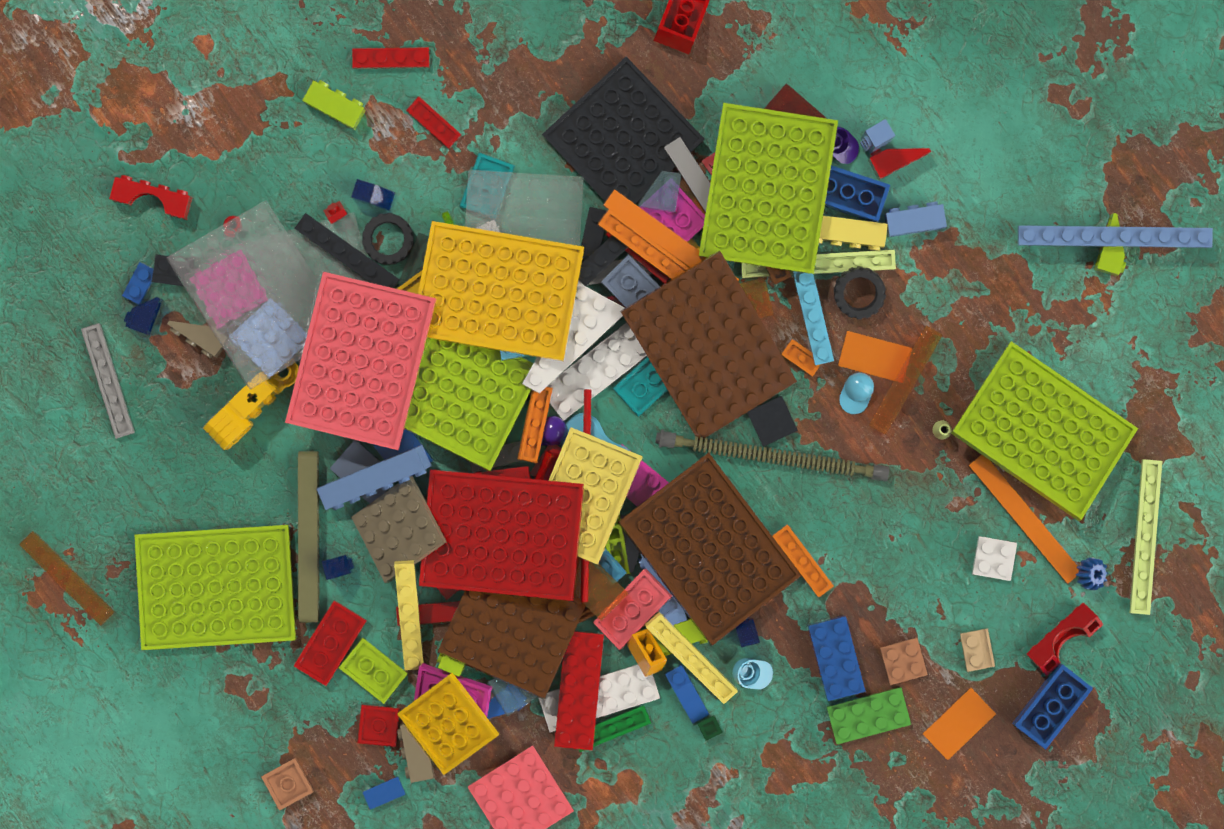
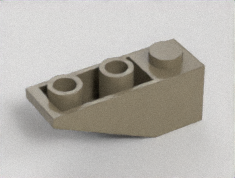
(198, 335)
(418, 761)

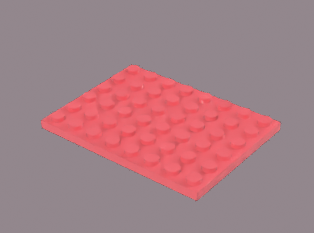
(360, 360)

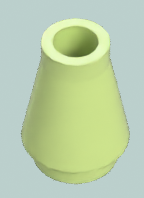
(937, 430)

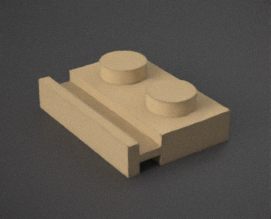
(977, 650)

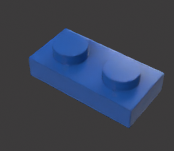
(139, 283)

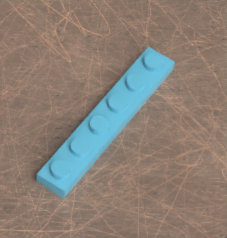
(813, 317)

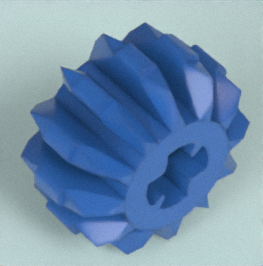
(1092, 573)

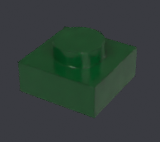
(709, 727)

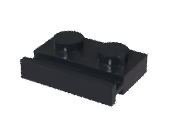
(163, 272)

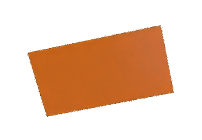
(873, 355)
(959, 723)

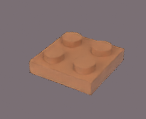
(903, 661)
(287, 784)

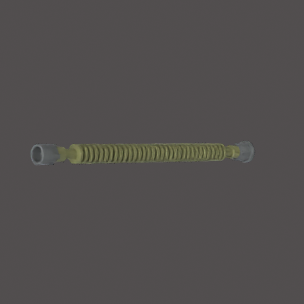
(670, 439)

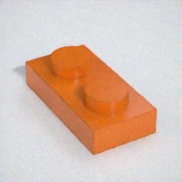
(800, 357)

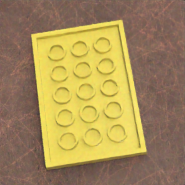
(606, 477)

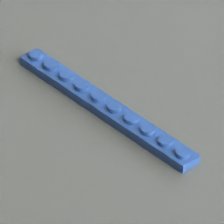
(1115, 236)

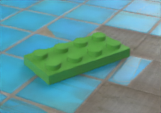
(868, 715)

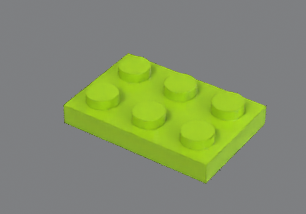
(373, 670)

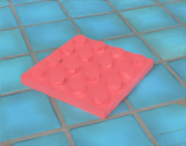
(521, 794)

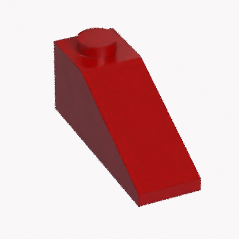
(891, 160)

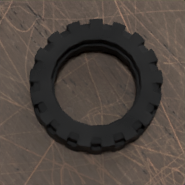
(372, 226)
(869, 310)

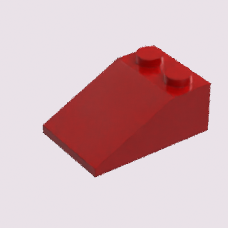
(681, 24)

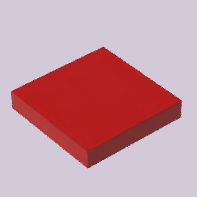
(378, 725)

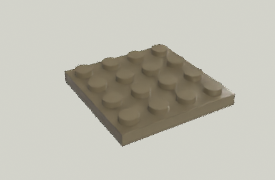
(398, 528)

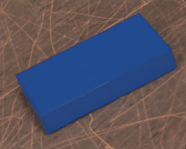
(384, 792)

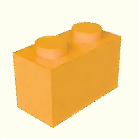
(646, 652)

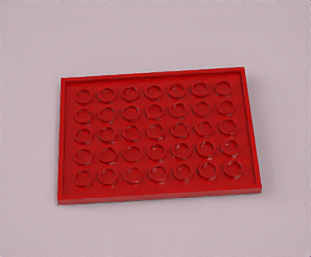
(504, 535)

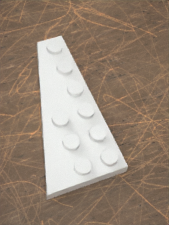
(590, 320)

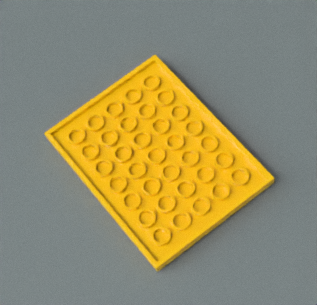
(500, 290)

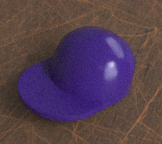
(845, 147)
(554, 431)

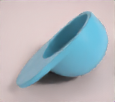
(856, 393)
(752, 673)

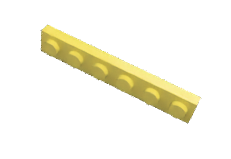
(409, 614)
(691, 658)

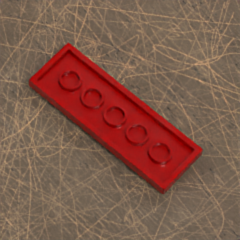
(579, 691)

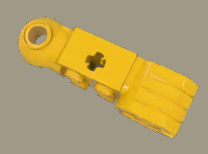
(233, 419)

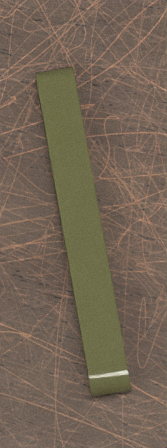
(308, 536)

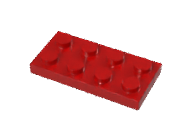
(330, 643)

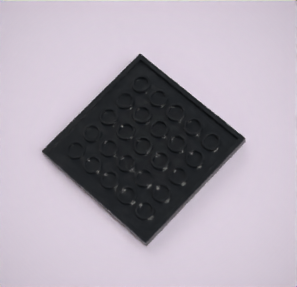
(620, 133)

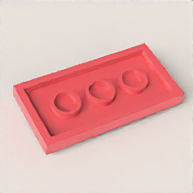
(635, 610)

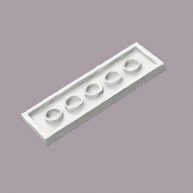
(595, 371)
(616, 692)

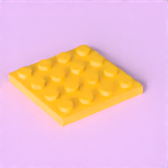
(448, 723)

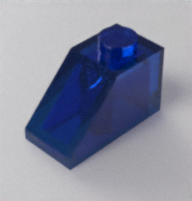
(373, 195)
(143, 316)
(338, 566)
(747, 633)

